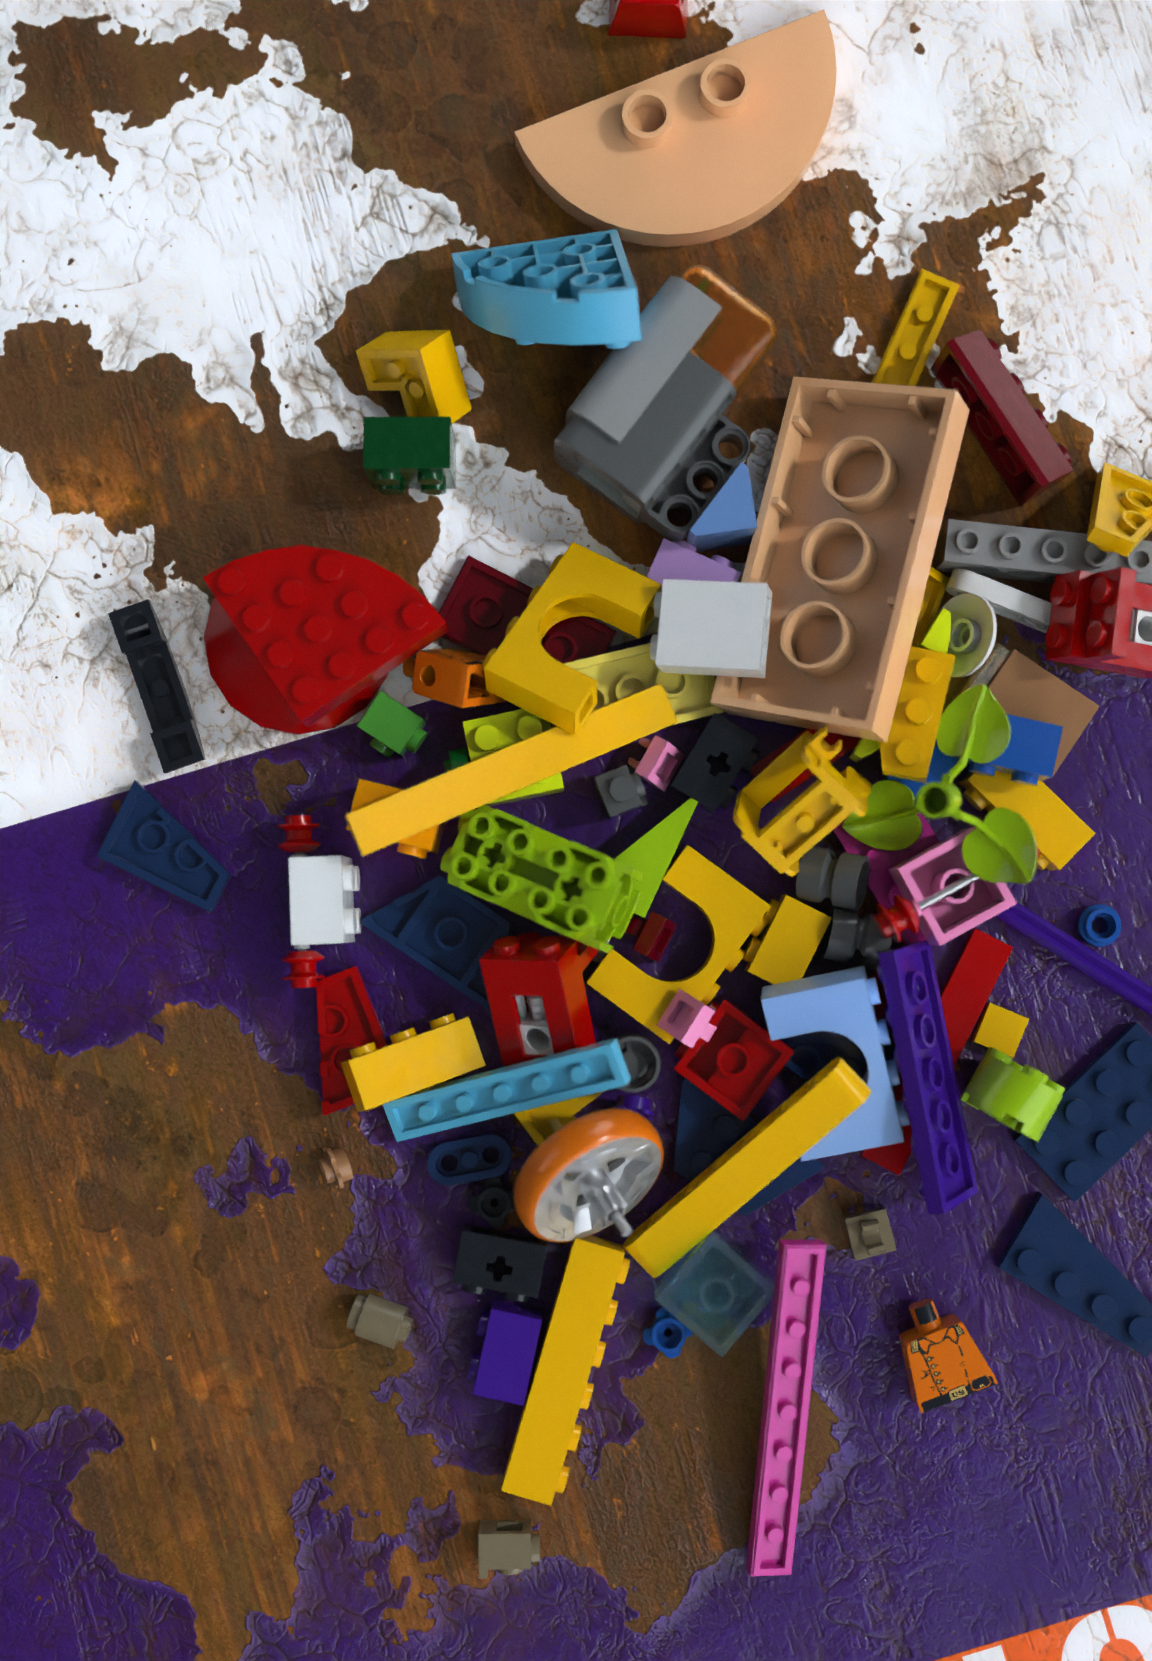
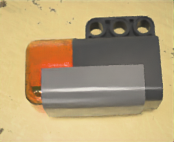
(663, 402)

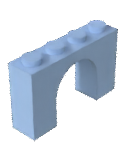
(844, 1005)

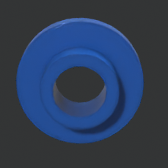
(1111, 921)

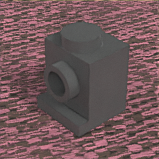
(621, 791)

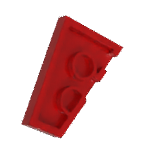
(344, 1023)

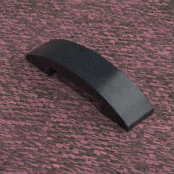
(159, 685)

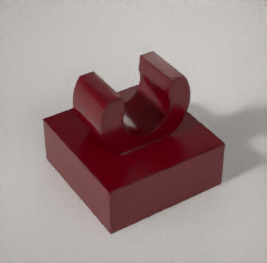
(652, 935)

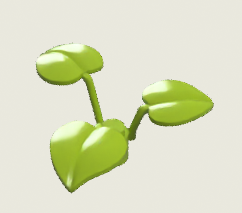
(1003, 844)

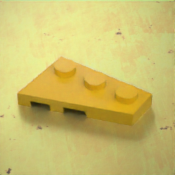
(1120, 510)
(917, 715)

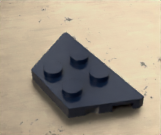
(442, 932)
(709, 1130)

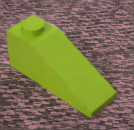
(654, 853)

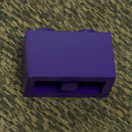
(507, 1352)

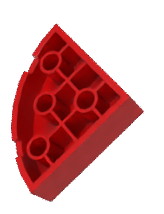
(323, 621)

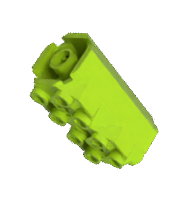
(542, 876)

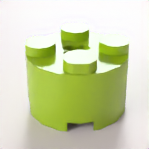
(1013, 1094)

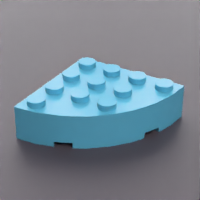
(552, 291)

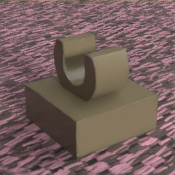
(869, 1233)

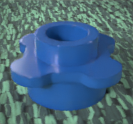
(668, 1344)

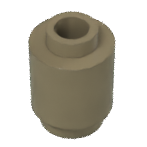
(380, 1320)

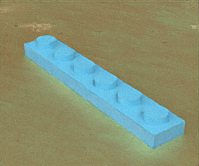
(508, 1090)

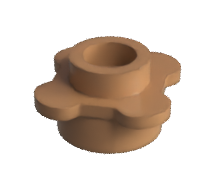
(335, 1167)

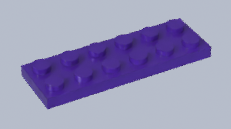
(928, 1076)

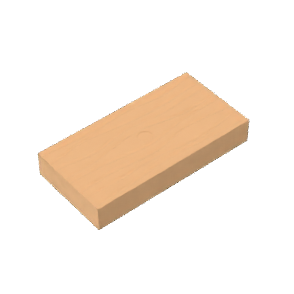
(847, 550)

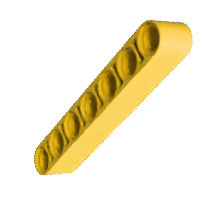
(747, 1167)

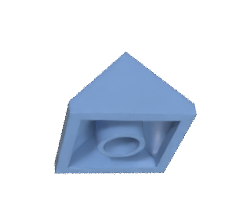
(729, 516)

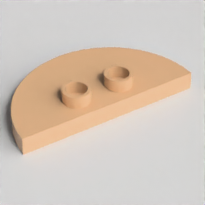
(694, 145)

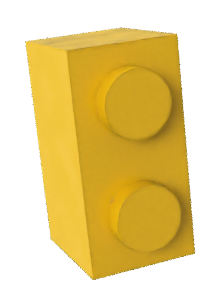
(786, 941)

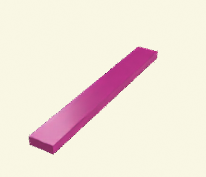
(785, 1406)

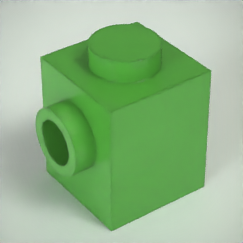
(392, 727)

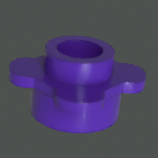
(635, 1103)

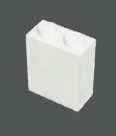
(712, 628)

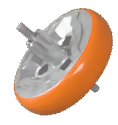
(594, 1194)

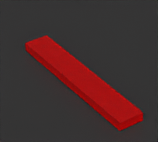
(962, 1004)

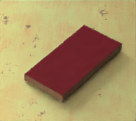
(486, 602)

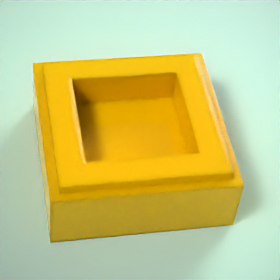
(1000, 1029)

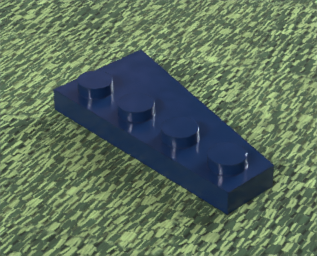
(1071, 1271)

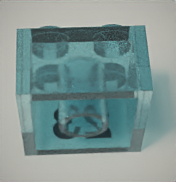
(715, 1291)

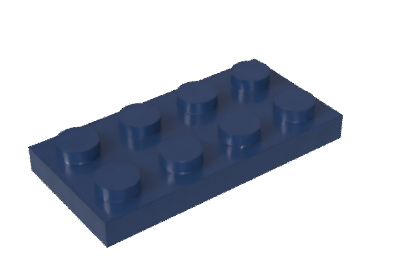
(1098, 1116)

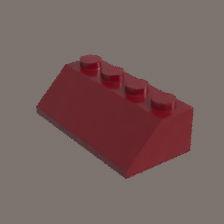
(1002, 417)

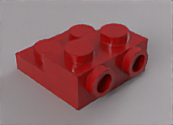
(736, 1061)

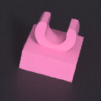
(658, 762)
(687, 1019)

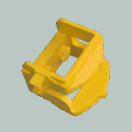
(810, 814)

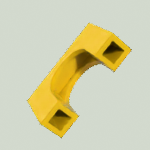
(576, 586)
(732, 917)

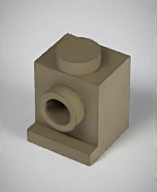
(507, 1546)

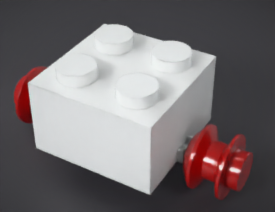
(319, 900)

